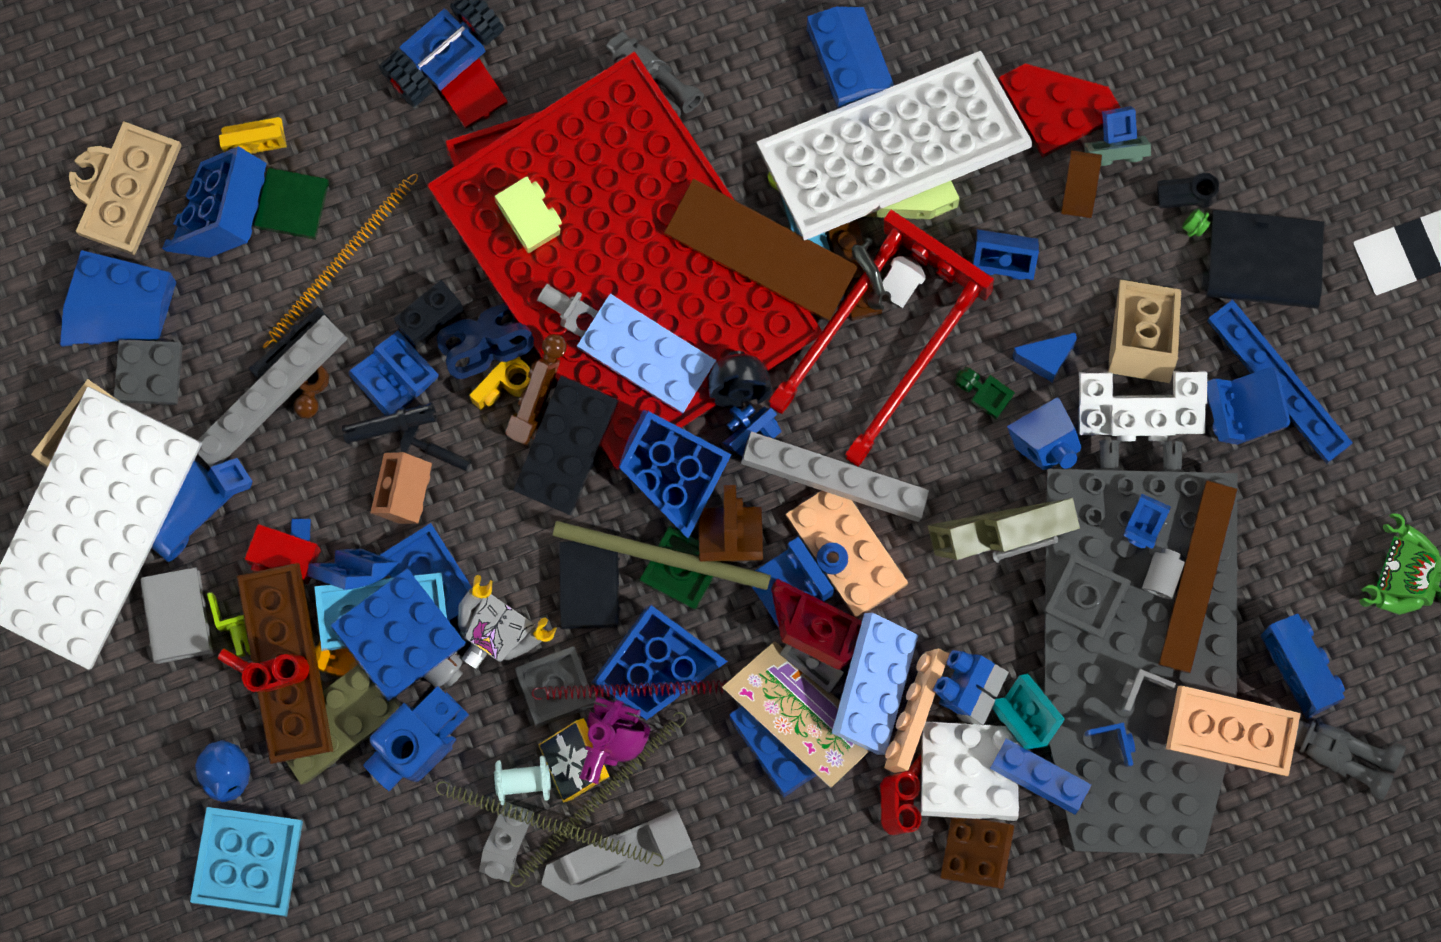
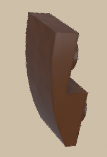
(1081, 184)

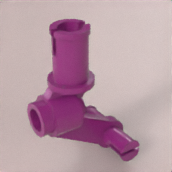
(602, 735)

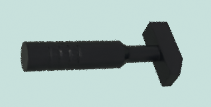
(434, 450)

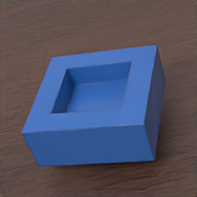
(1119, 125)
(230, 477)

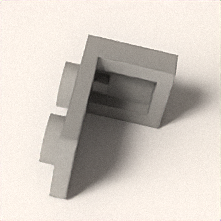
(504, 843)

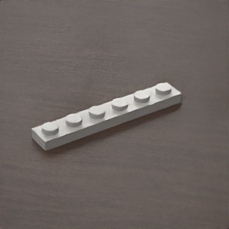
(270, 391)
(834, 476)

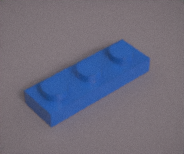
(1040, 776)

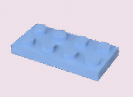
(646, 353)
(875, 683)

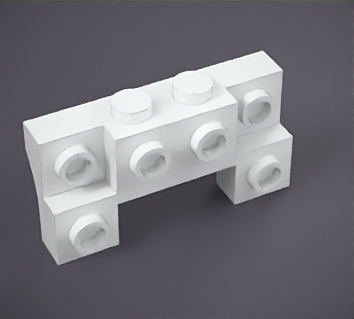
(1142, 414)

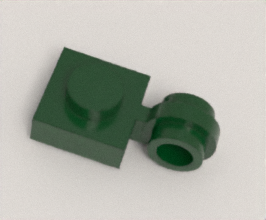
(991, 395)

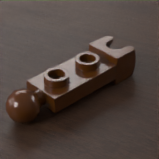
(532, 400)

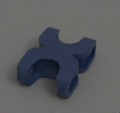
(483, 341)

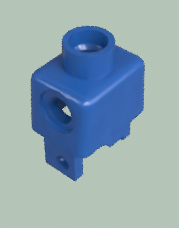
(425, 727)

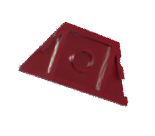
(815, 625)

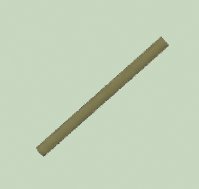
(661, 555)

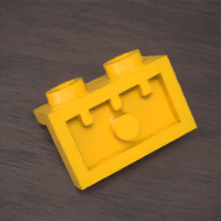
(254, 136)

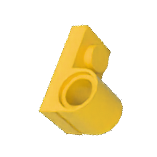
(489, 389)

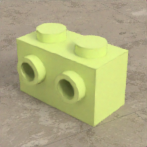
(528, 214)

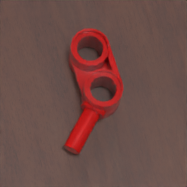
(274, 671)
(902, 803)

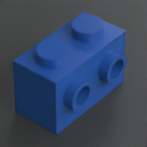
(1005, 254)

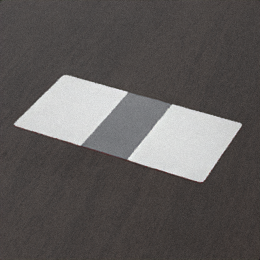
(1402, 253)

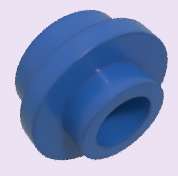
(832, 568)

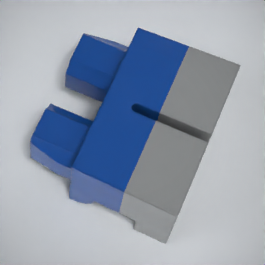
(970, 686)

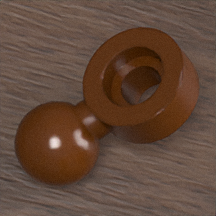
(306, 404)

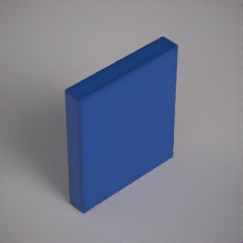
(301, 528)

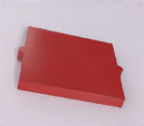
(473, 94)

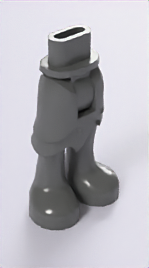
(686, 96)
(1334, 749)

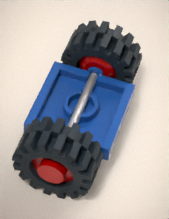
(441, 49)

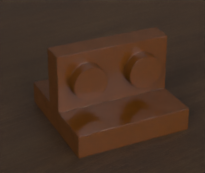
(731, 531)

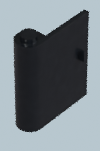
(1265, 259)

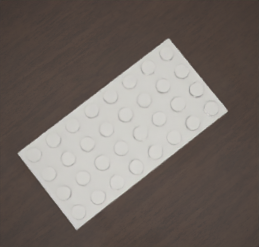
(893, 145)
(91, 526)

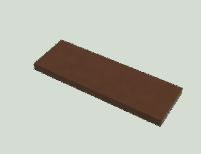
(761, 250)
(277, 625)

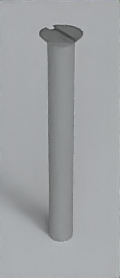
(997, 556)

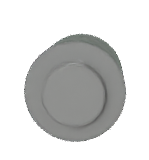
(1163, 573)

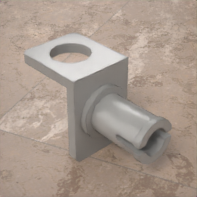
(568, 308)

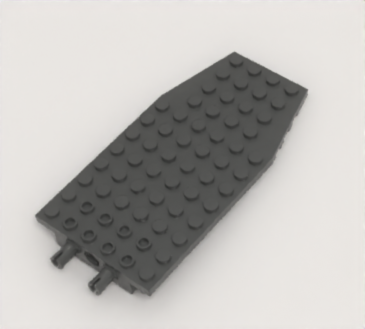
(1166, 795)

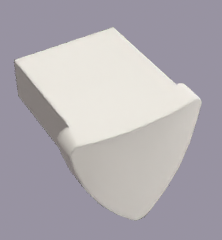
(903, 279)

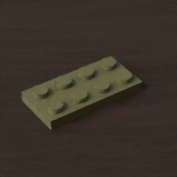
(353, 713)

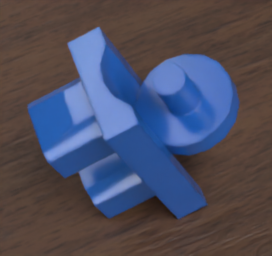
(761, 421)

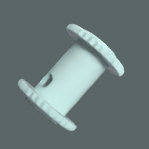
(522, 780)

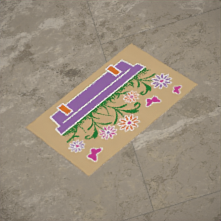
(795, 713)

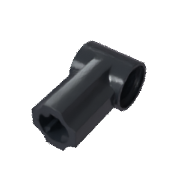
(1184, 191)

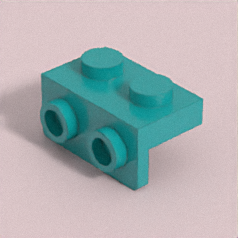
(1028, 713)

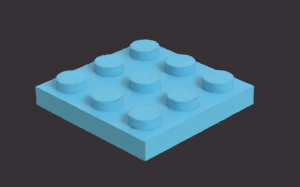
(246, 861)

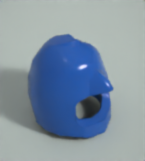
(222, 768)

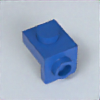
(1146, 522)

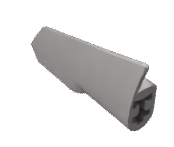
(599, 871)

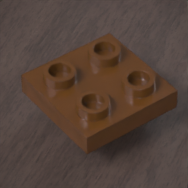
(977, 852)

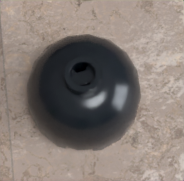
(738, 380)

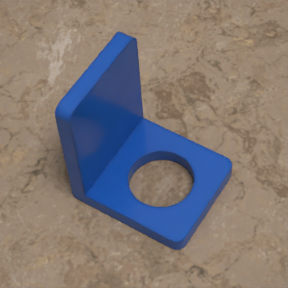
(1126, 740)

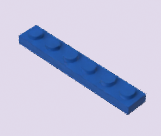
(1302, 406)

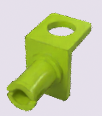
(234, 625)

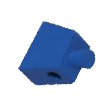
(1046, 436)

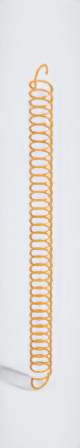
(337, 264)

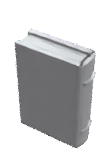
(176, 615)

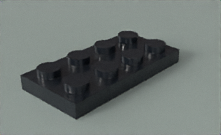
(566, 445)

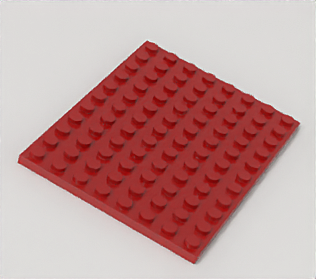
(615, 175)

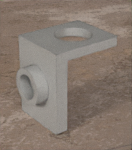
(1132, 686)

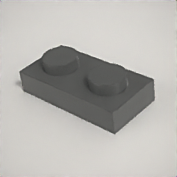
(819, 672)

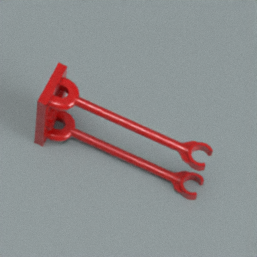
(925, 251)

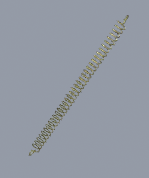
(599, 800)
(542, 824)

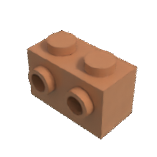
(401, 488)

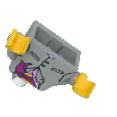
(495, 627)

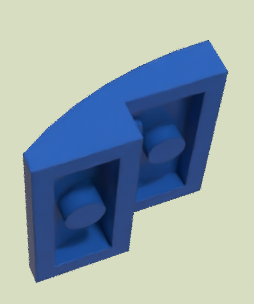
(393, 374)
(353, 569)

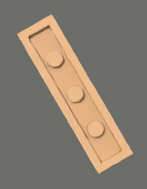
(912, 720)

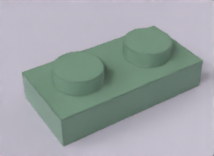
(1129, 150)

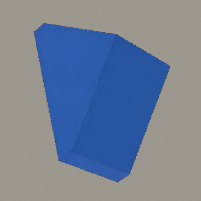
(1045, 356)

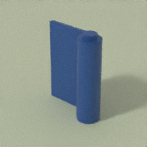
(191, 508)

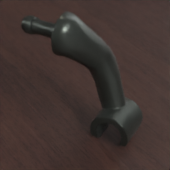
(865, 261)

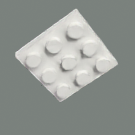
(958, 772)

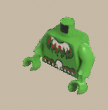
(1409, 573)

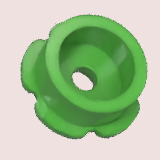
(1196, 223)

